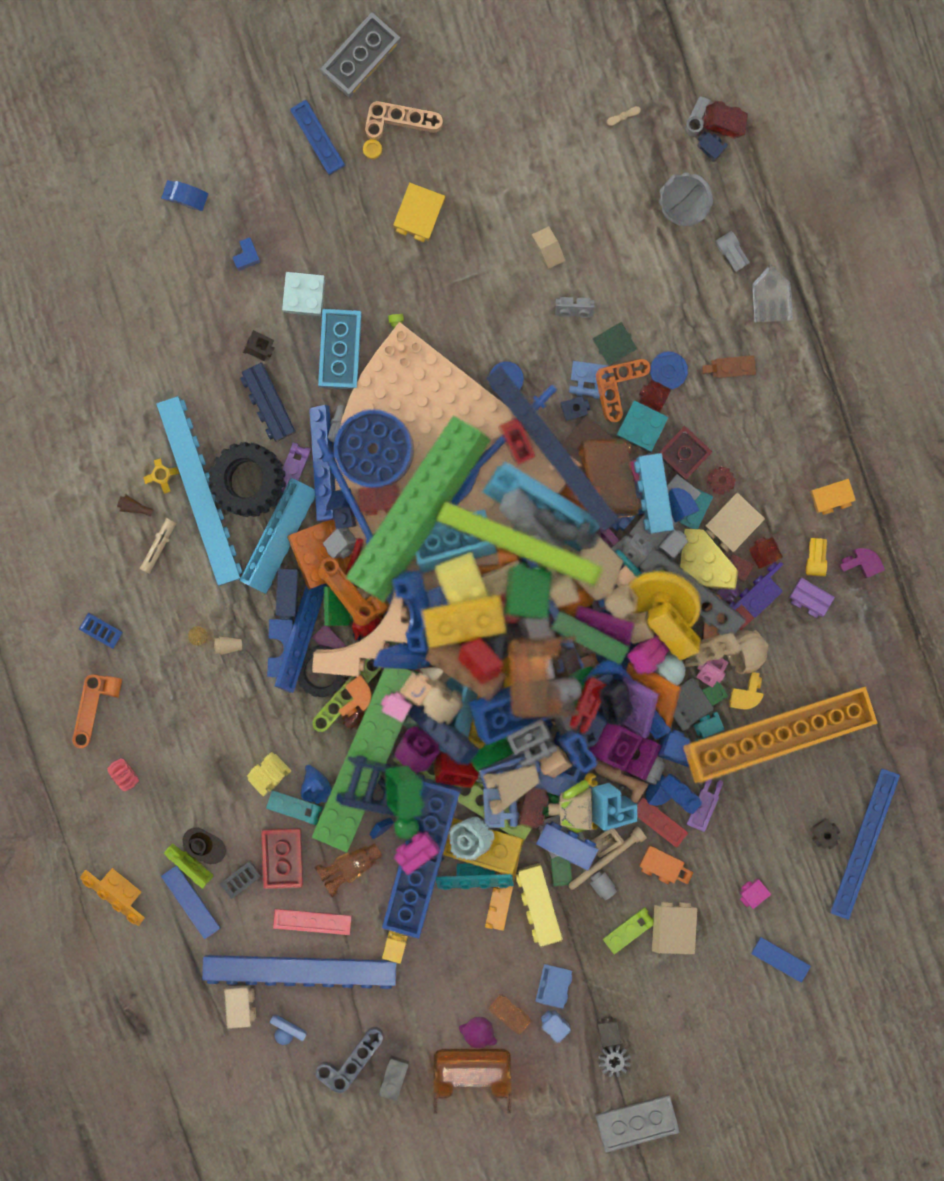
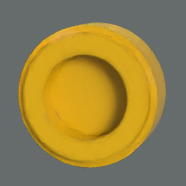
(372, 149)

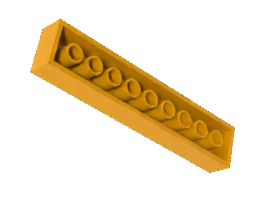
(779, 734)

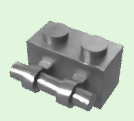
(531, 738)

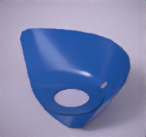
(606, 666)

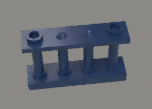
(367, 801)

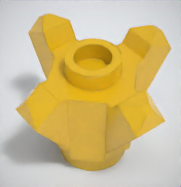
(161, 475)

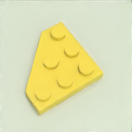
(707, 562)

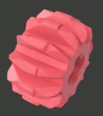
(123, 774)

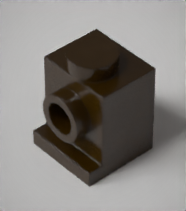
(259, 340)

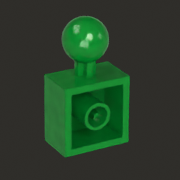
(404, 800)

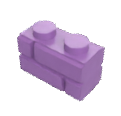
(810, 597)

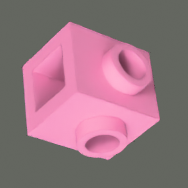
(710, 673)

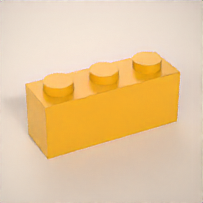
(673, 631)

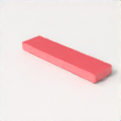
(312, 921)

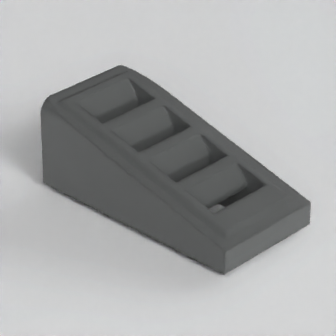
(251, 868)

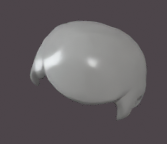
(686, 199)

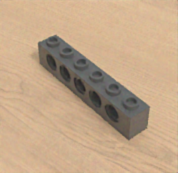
(735, 619)

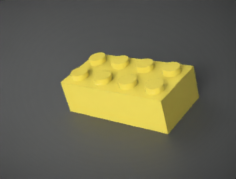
(461, 579)
(539, 904)

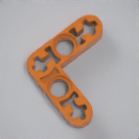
(611, 384)

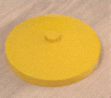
(660, 587)

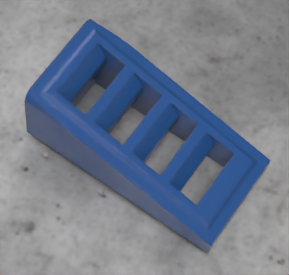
(86, 622)

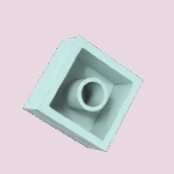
(303, 294)

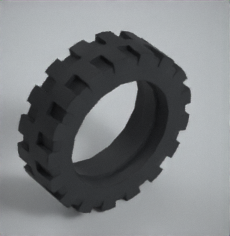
(314, 690)

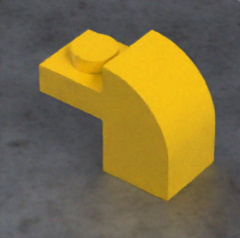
(747, 698)
(394, 947)

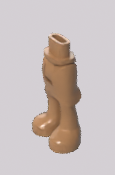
(617, 775)

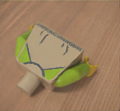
(576, 806)

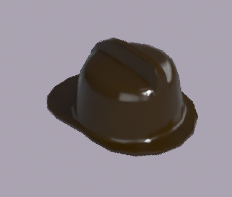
(203, 846)

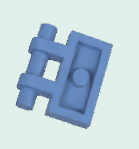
(586, 373)
(497, 820)

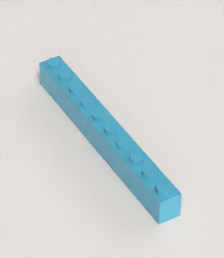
(197, 487)

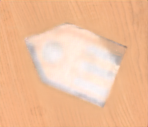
(772, 297)

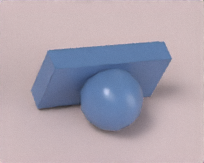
(286, 1031)

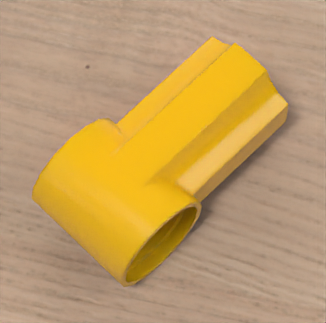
(817, 563)

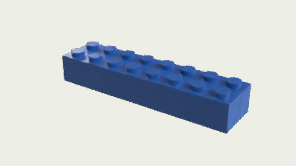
(413, 891)

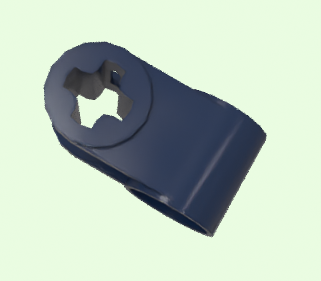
(595, 729)

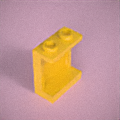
(418, 212)

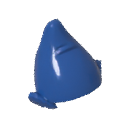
(315, 786)

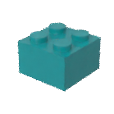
(642, 426)

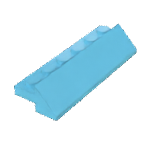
(510, 478)

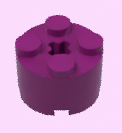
(417, 750)

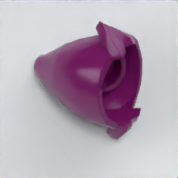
(478, 1032)

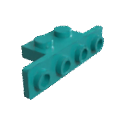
(472, 876)

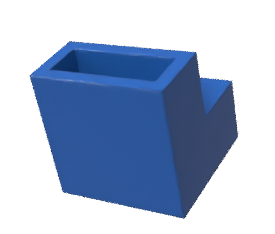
(248, 257)

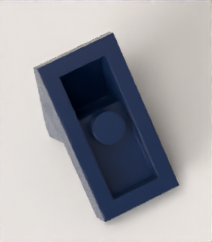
(342, 512)

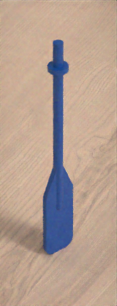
(469, 482)
(349, 497)

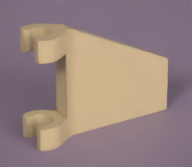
(511, 786)

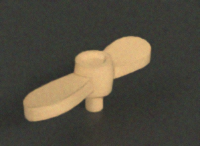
(623, 116)

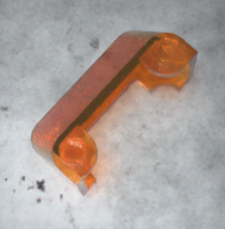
(611, 473)

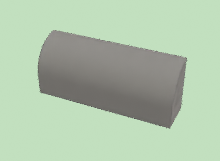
(656, 538)

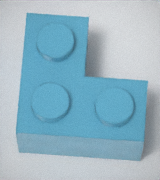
(611, 808)

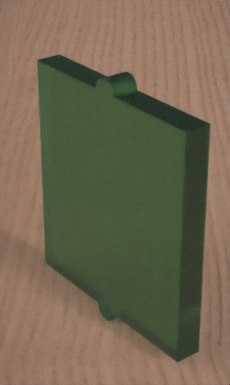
(614, 343)

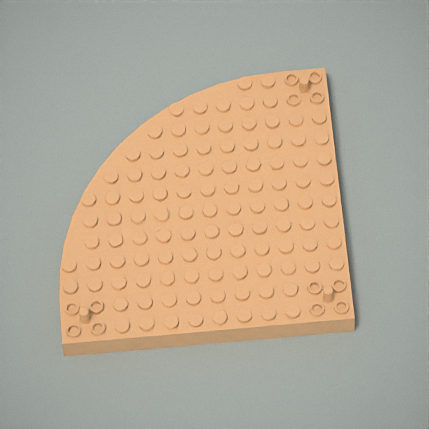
(425, 393)

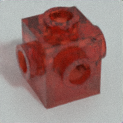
(654, 395)
(713, 480)
(765, 552)

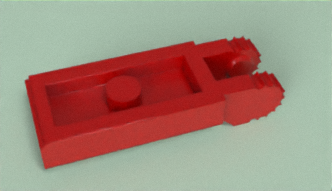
(587, 704)

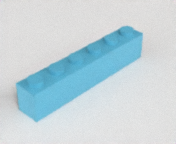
(274, 541)

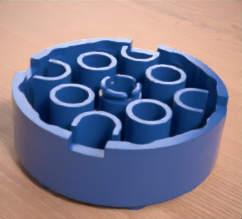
(393, 453)

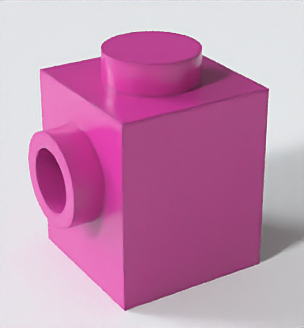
(753, 893)

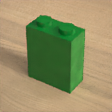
(527, 592)

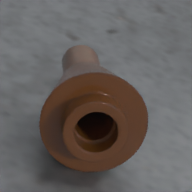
(130, 505)

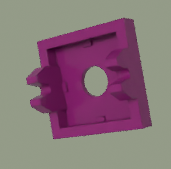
(648, 754)

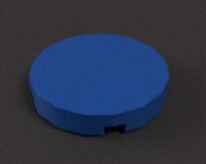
(669, 369)

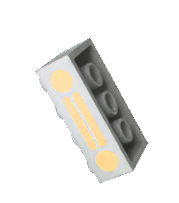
(360, 55)

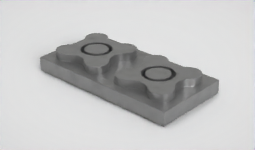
(637, 1123)

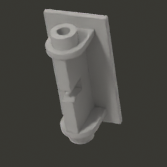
(566, 308)

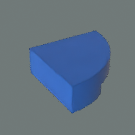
(381, 827)

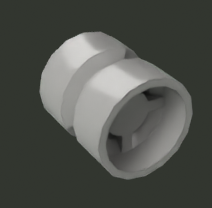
(565, 690)

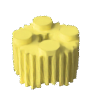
(269, 774)

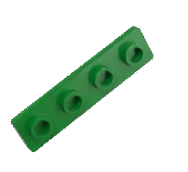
(492, 753)

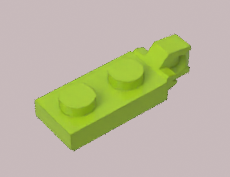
(189, 865)

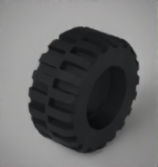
(228, 463)

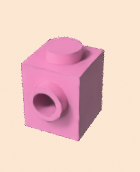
(396, 705)

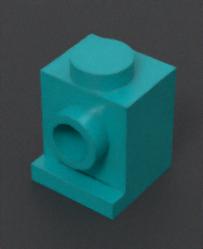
(708, 725)

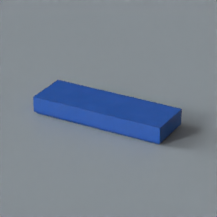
(780, 959)

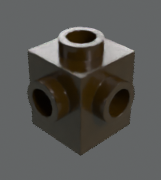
(820, 829)

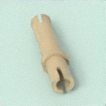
(146, 565)

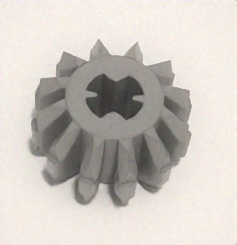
(610, 1055)

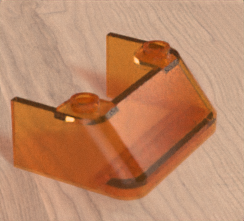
(530, 677)
(472, 1069)

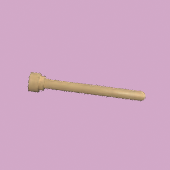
(636, 836)

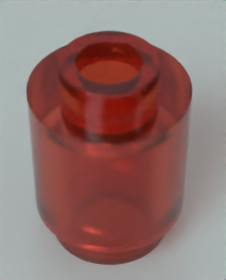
(355, 719)

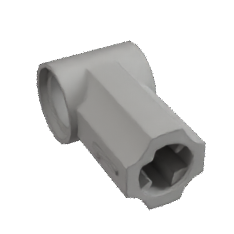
(697, 116)
(730, 247)

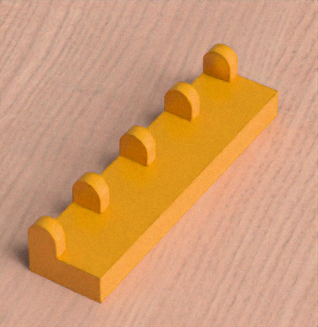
(499, 906)

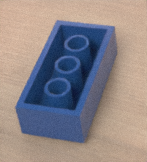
(495, 717)

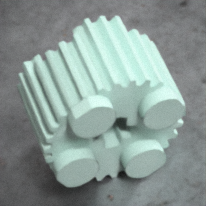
(470, 838)

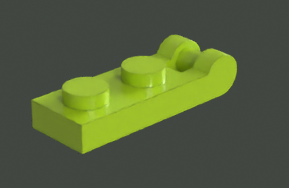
(628, 931)

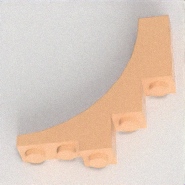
(349, 659)

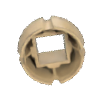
(751, 655)

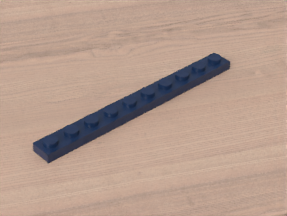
(552, 449)

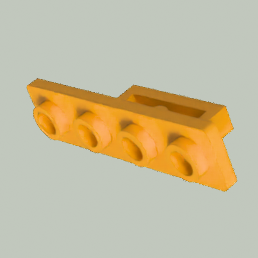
(117, 892)

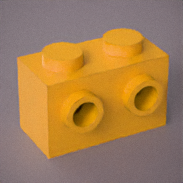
(833, 496)

